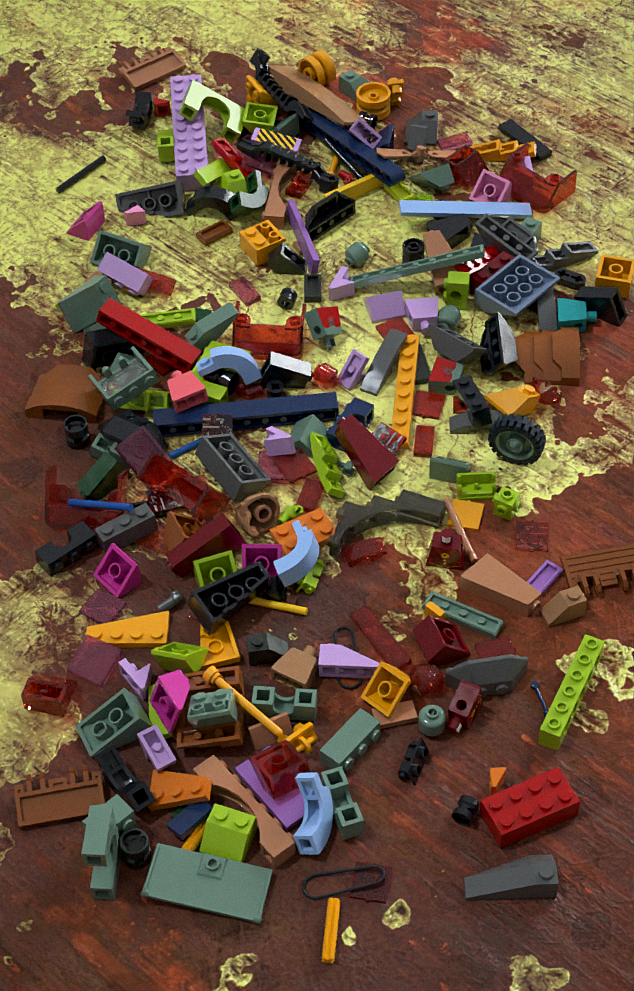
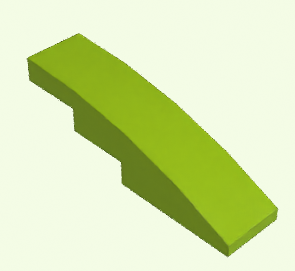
(150, 400)
(325, 463)

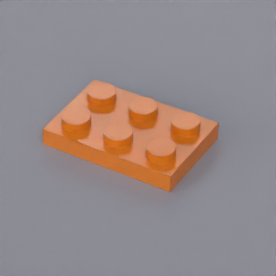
(314, 520)

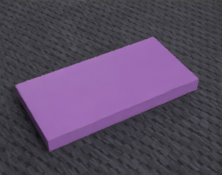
(287, 808)

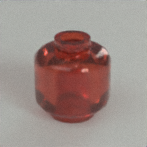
(325, 376)

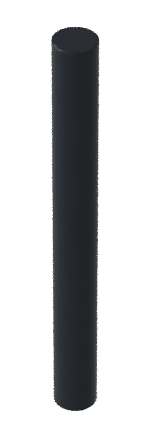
(343, 159)
(80, 174)

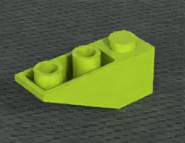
(165, 145)

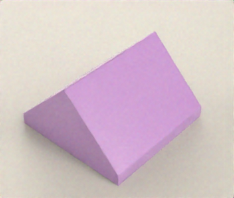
(385, 306)

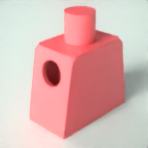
(186, 391)

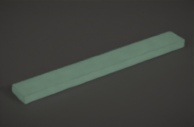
(418, 266)

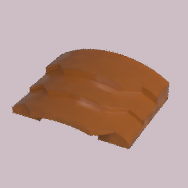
(550, 356)
(66, 390)
(222, 734)

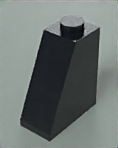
(454, 229)
(605, 301)
(290, 371)

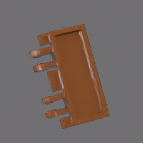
(599, 568)
(60, 800)

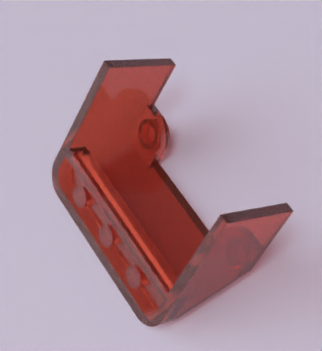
(533, 188)
(264, 338)
(182, 487)
(61, 515)

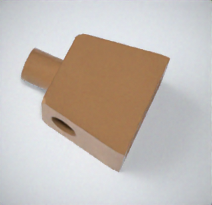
(296, 668)

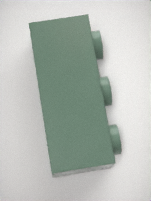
(350, 741)

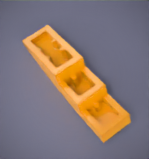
(500, 152)

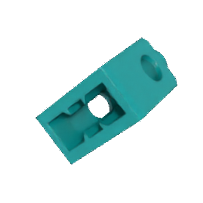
(573, 314)

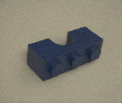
(360, 410)

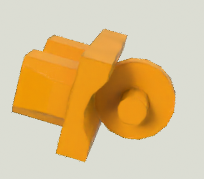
(396, 88)
(301, 738)

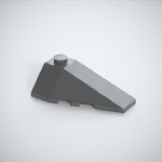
(160, 199)
(522, 878)

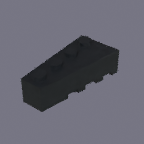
(102, 347)
(227, 596)

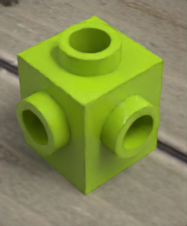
(506, 503)

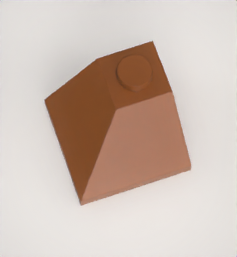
(179, 528)

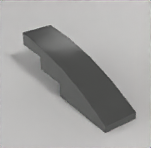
(566, 255)
(383, 361)

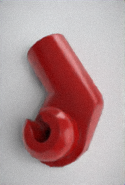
(348, 178)

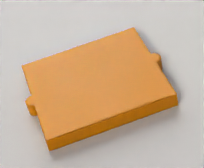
(468, 514)

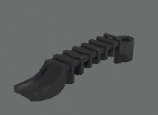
(287, 102)
(326, 181)

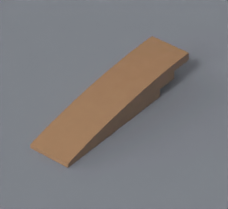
(313, 94)

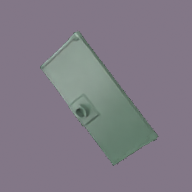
(207, 883)

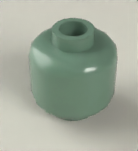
(357, 254)
(449, 316)
(432, 720)

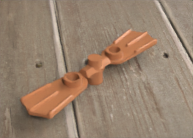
(419, 154)

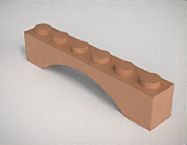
(274, 208)
(274, 842)

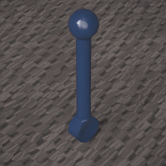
(535, 686)

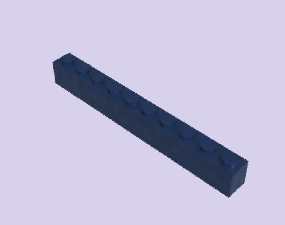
(249, 413)

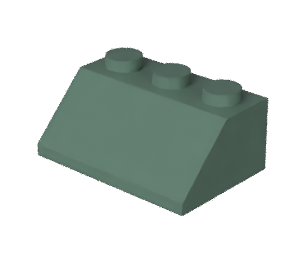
(121, 247)

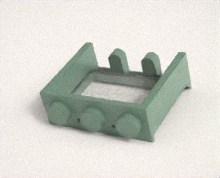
(126, 381)

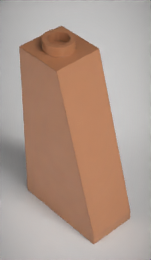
(436, 245)
(501, 586)

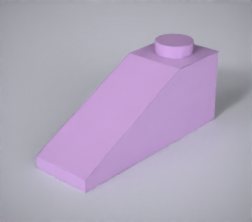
(344, 662)

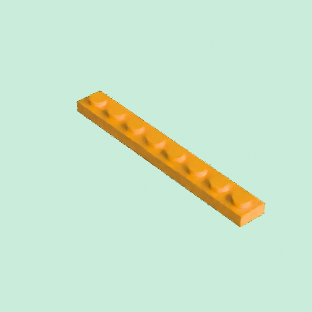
(406, 387)

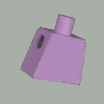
(365, 133)
(421, 313)

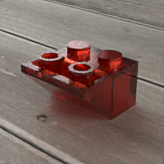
(466, 166)
(48, 694)

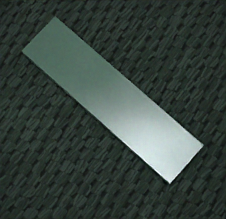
(466, 615)

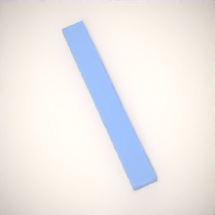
(415, 208)

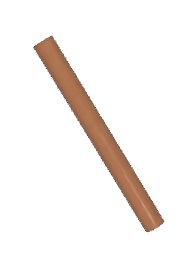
(459, 529)

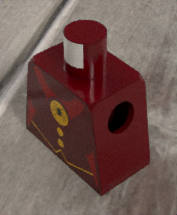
(446, 550)
(464, 706)

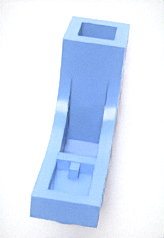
(230, 358)
(301, 558)
(318, 814)

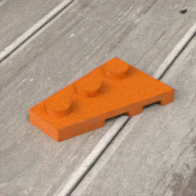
(178, 789)

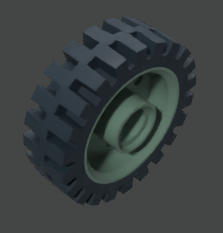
(517, 439)

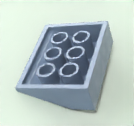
(514, 287)

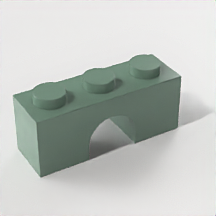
(299, 707)
(344, 810)

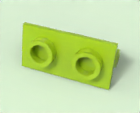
(308, 582)

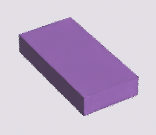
(545, 576)

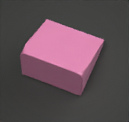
(135, 216)

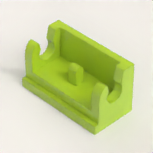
(476, 486)

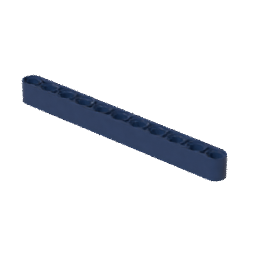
(353, 149)

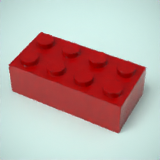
(529, 807)

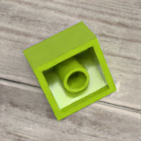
(228, 833)

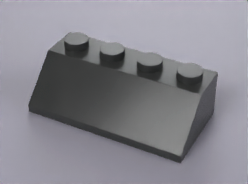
(231, 465)

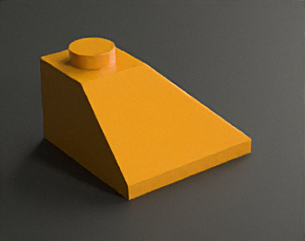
(515, 401)
(386, 688)

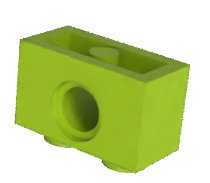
(457, 289)

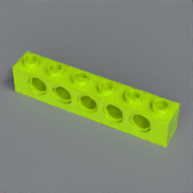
(571, 692)

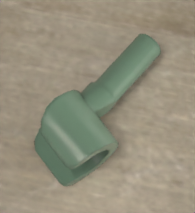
(347, 467)

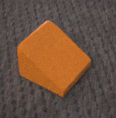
(496, 779)

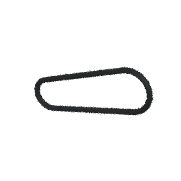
(355, 649)
(345, 890)

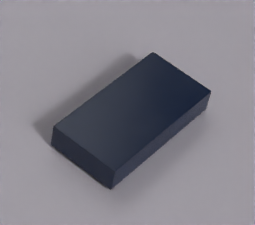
(189, 819)

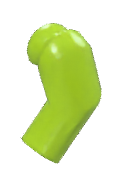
(290, 513)

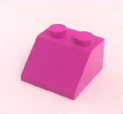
(169, 697)

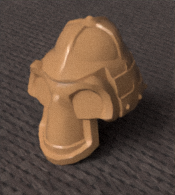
(257, 513)

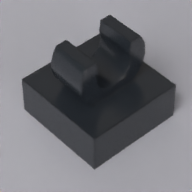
(275, 589)

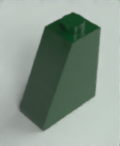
(101, 478)

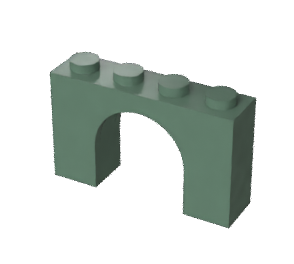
(102, 851)

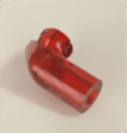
(249, 393)

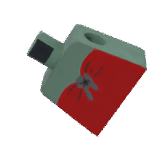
(324, 324)
(443, 374)

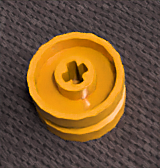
(318, 67)
(374, 99)

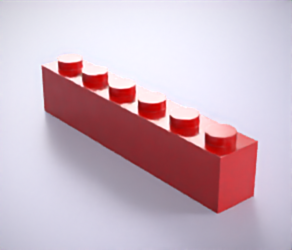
(148, 336)

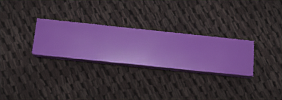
(302, 237)

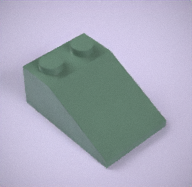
(83, 304)
(113, 723)

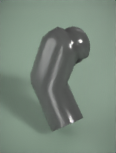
(174, 599)

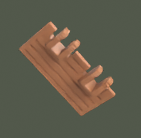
(152, 67)

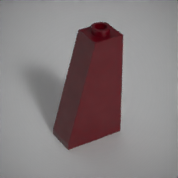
(365, 451)
(210, 540)

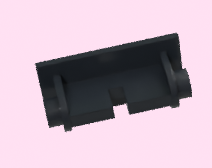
(417, 754)

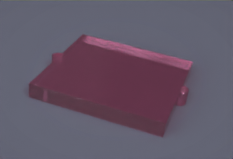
(102, 607)

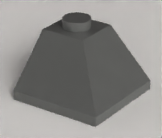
(426, 118)

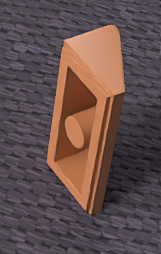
(262, 737)

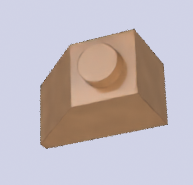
(564, 606)

